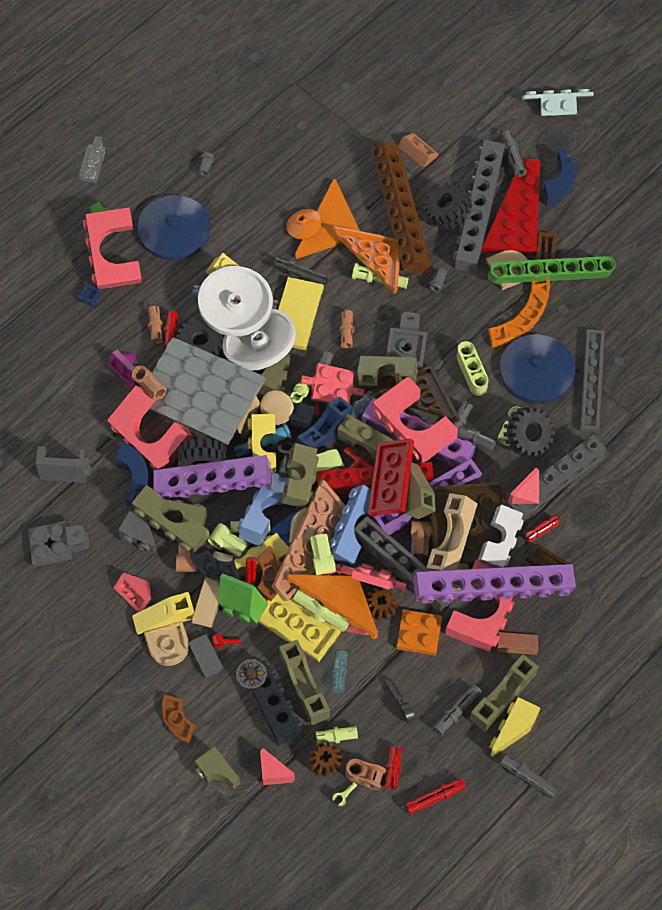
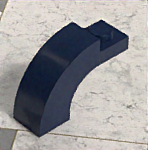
(560, 187)
(327, 426)
(132, 461)

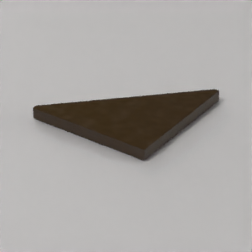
(432, 394)

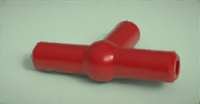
(358, 460)

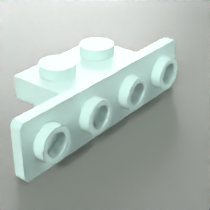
(558, 104)

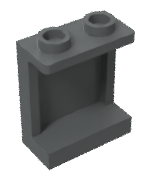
(62, 469)

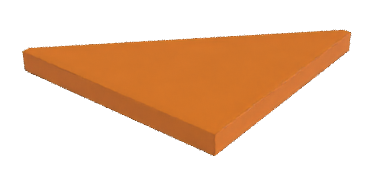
(333, 212)
(375, 251)
(340, 596)

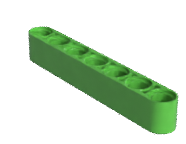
(558, 265)

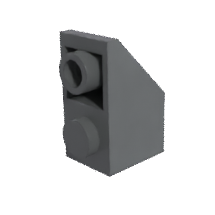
(137, 531)

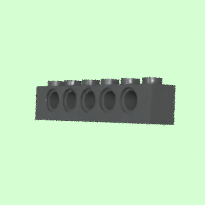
(564, 472)
(392, 556)

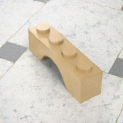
(459, 515)

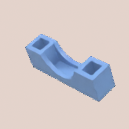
(255, 524)
(344, 544)

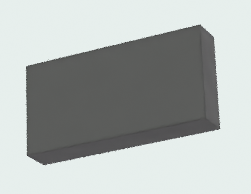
(205, 656)

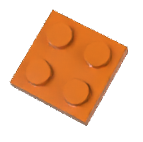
(419, 632)

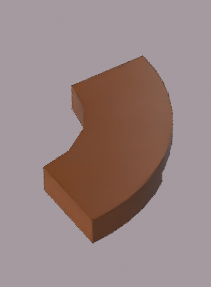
(270, 566)
(175, 719)

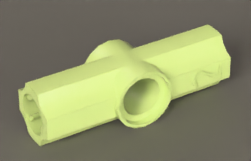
(320, 612)

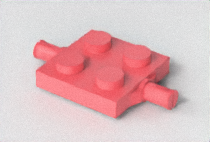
(331, 383)
(379, 578)

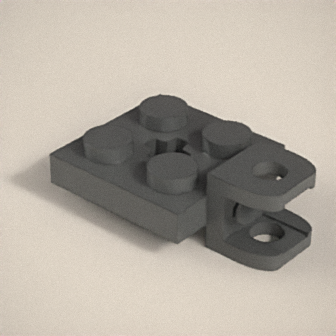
(408, 335)
(65, 539)

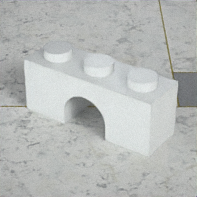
(508, 523)

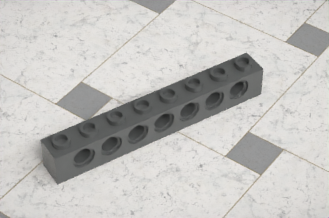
(491, 152)

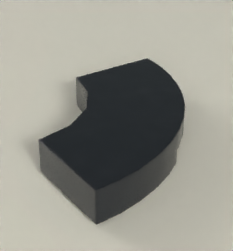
(212, 567)

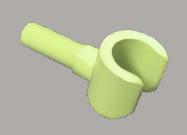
(344, 794)

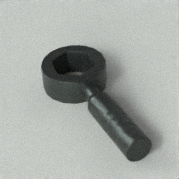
(284, 455)
(404, 708)

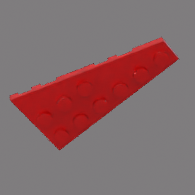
(517, 218)

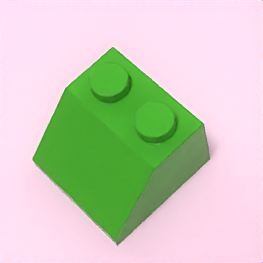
(241, 599)

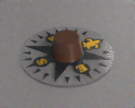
(251, 674)

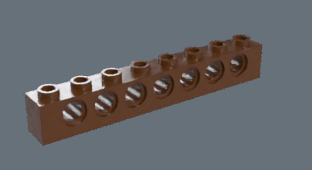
(401, 208)

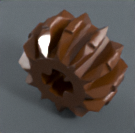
(382, 596)
(318, 763)

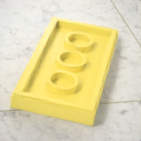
(301, 304)
(296, 622)

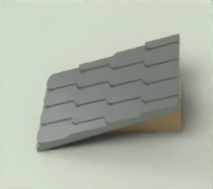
(206, 391)

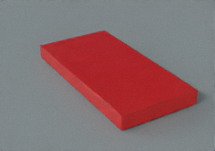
(391, 477)

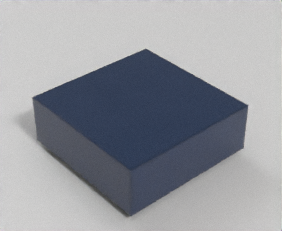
(90, 295)

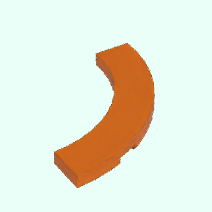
(526, 318)

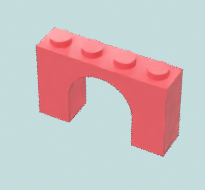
(107, 273)
(127, 421)
(426, 442)
(481, 632)

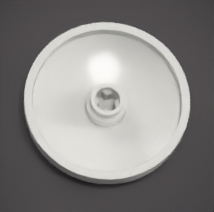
(235, 301)
(263, 346)

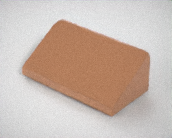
(417, 149)
(517, 643)

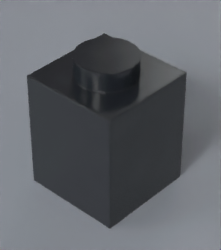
(302, 417)

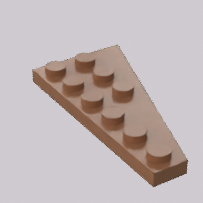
(320, 518)

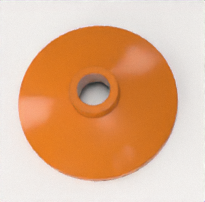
(304, 224)

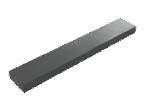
(592, 381)

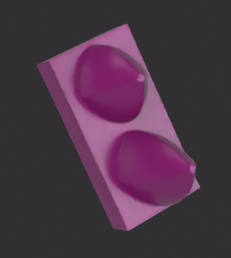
(123, 366)

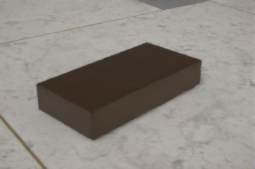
(542, 557)

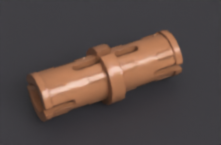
(155, 324)
(347, 329)

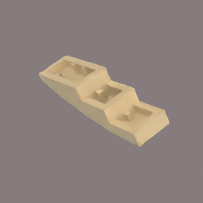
(208, 600)

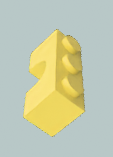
(261, 425)

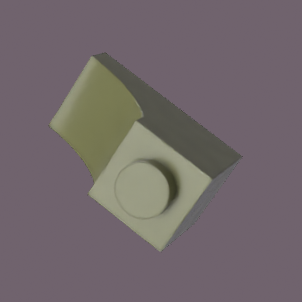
(214, 767)

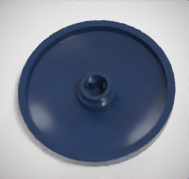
(174, 227)
(537, 369)

